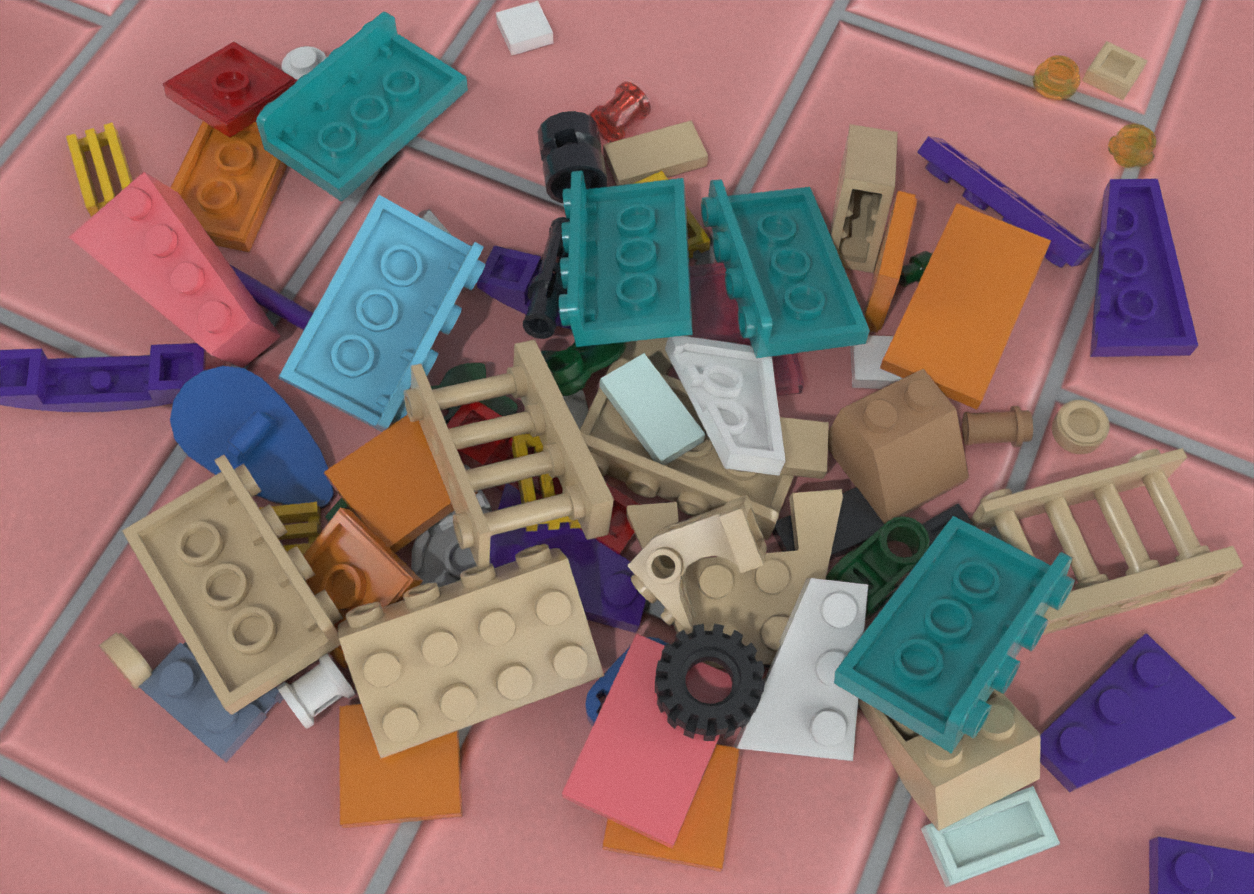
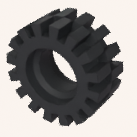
(724, 650)

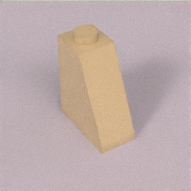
(863, 196)

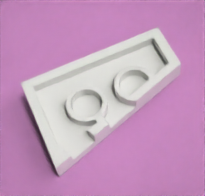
(733, 400)
(800, 703)

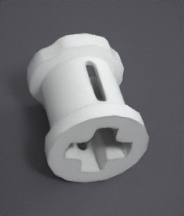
(316, 691)

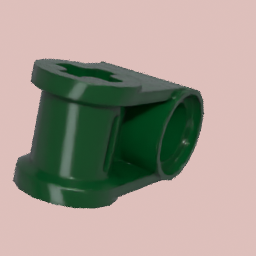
(878, 566)

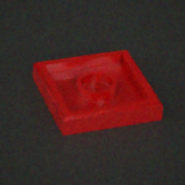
(228, 88)

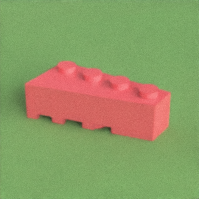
(174, 265)

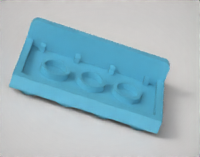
(383, 315)

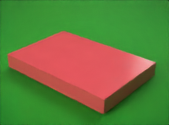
(634, 760)

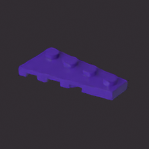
(1139, 280)

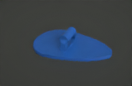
(250, 424)

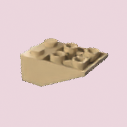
(977, 771)

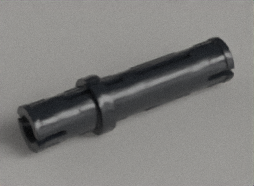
(543, 310)

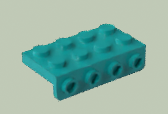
(358, 107)
(625, 262)
(783, 271)
(954, 633)

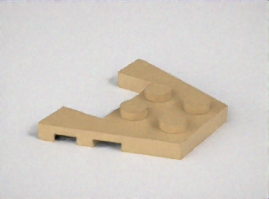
(764, 597)

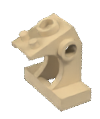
(723, 532)

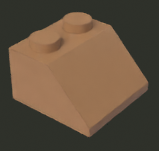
(900, 445)

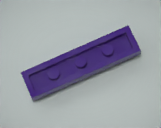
(986, 191)

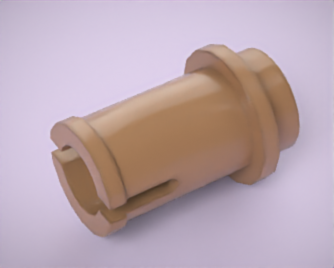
(998, 427)

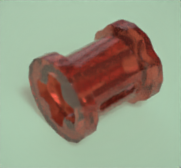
(621, 111)

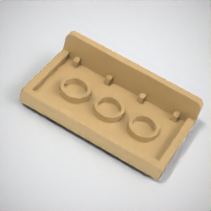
(692, 480)
(235, 586)
(469, 648)

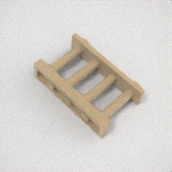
(546, 416)
(1145, 579)

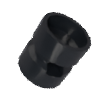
(567, 145)

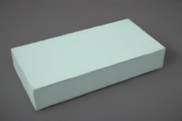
(652, 410)
(991, 837)

